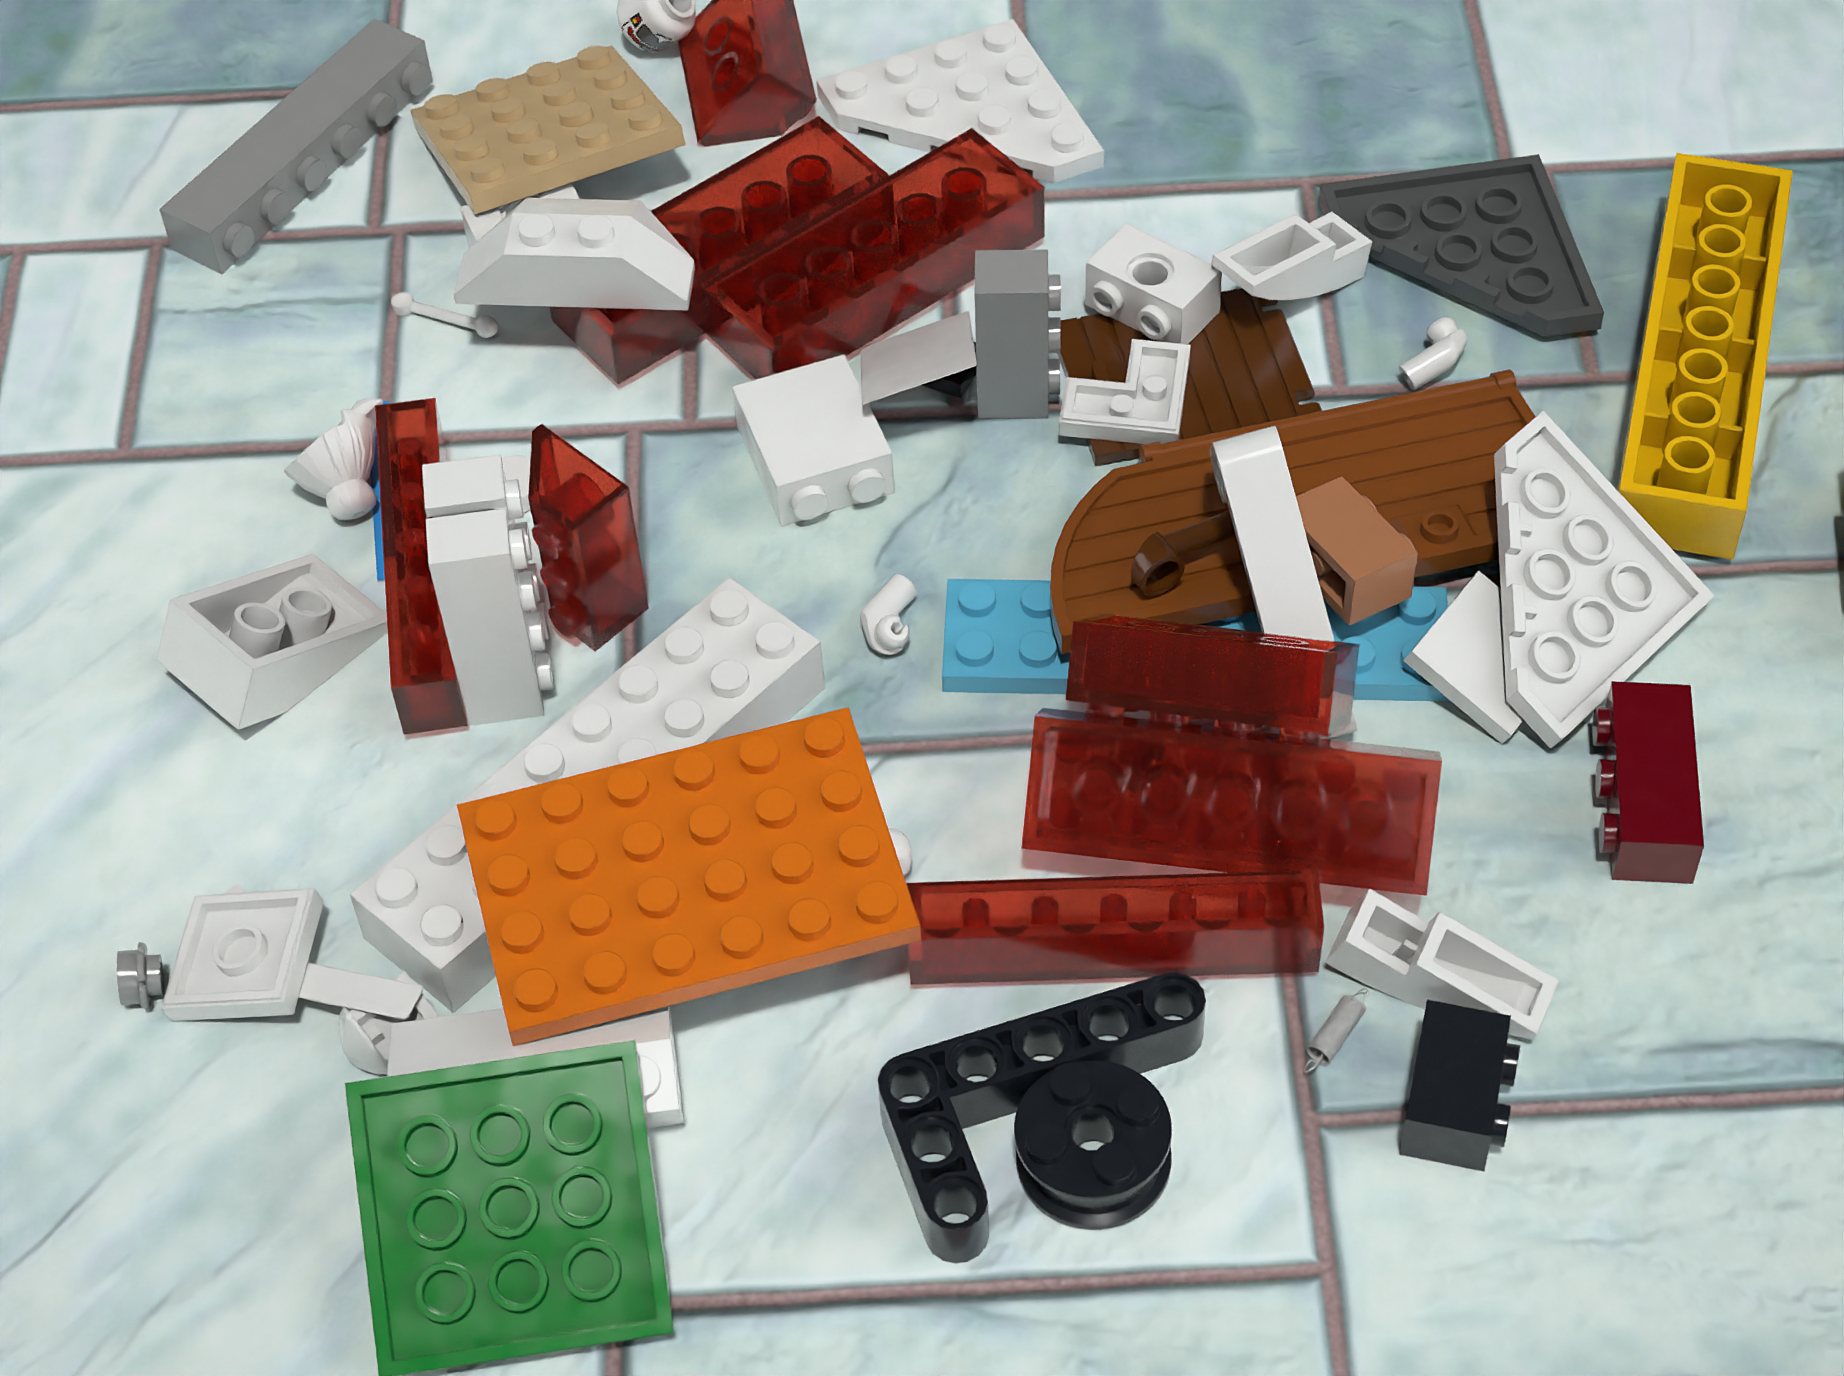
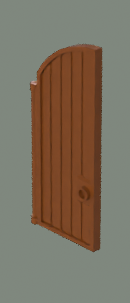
(1413, 454)

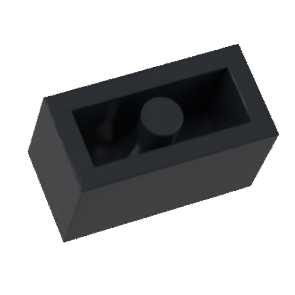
(1457, 1086)

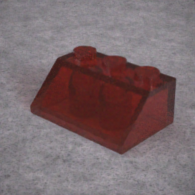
(746, 71)
(584, 542)

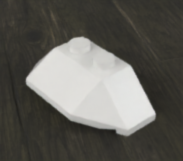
(577, 257)

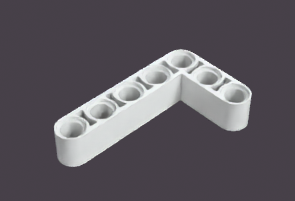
(1271, 537)

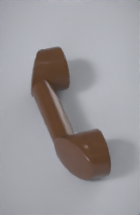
(1158, 560)

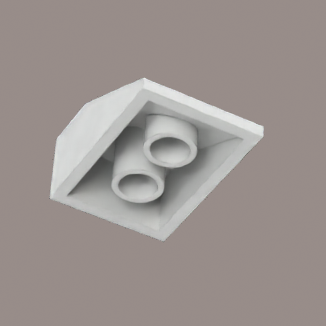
(267, 637)

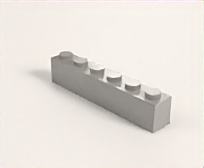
(296, 146)

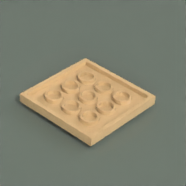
(545, 128)

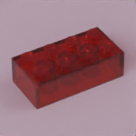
(1212, 674)

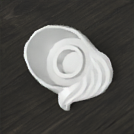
(341, 463)

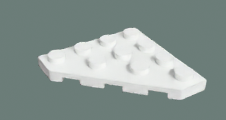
(963, 83)
(1579, 581)

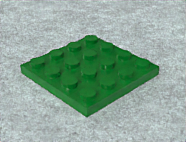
(508, 1208)

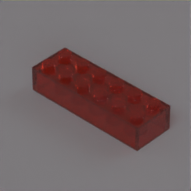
(721, 226)
(873, 258)
(1231, 800)

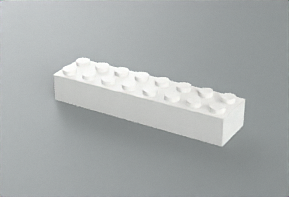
(705, 678)

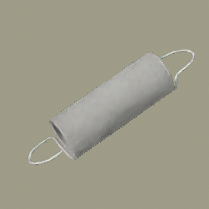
(1335, 1030)

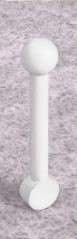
(404, 304)

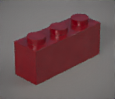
(1649, 782)

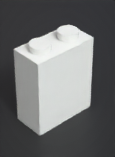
(813, 440)

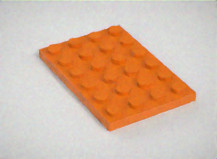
(685, 875)

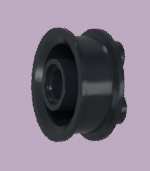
(1085, 1104)

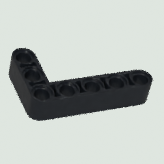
(1005, 1056)

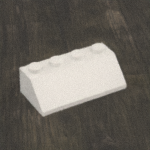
(485, 1038)

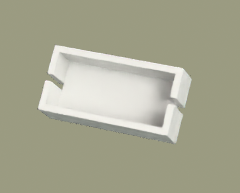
(487, 588)

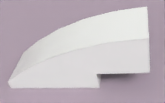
(1297, 258)
(1439, 963)

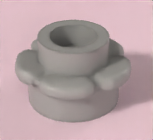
(139, 976)

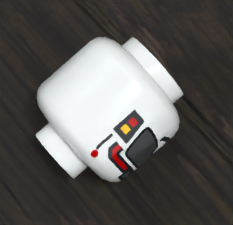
(655, 23)

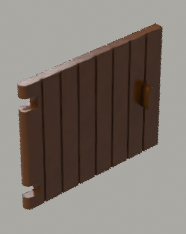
(1238, 371)

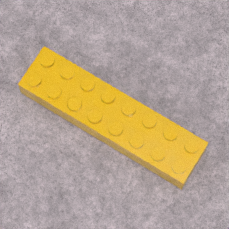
(1705, 352)

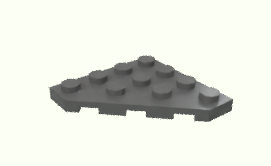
(1479, 234)

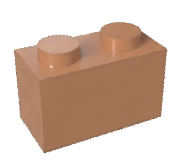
(1355, 551)

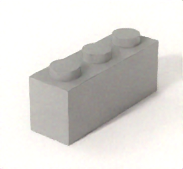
(1016, 333)

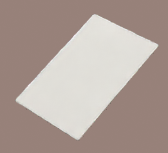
(917, 357)

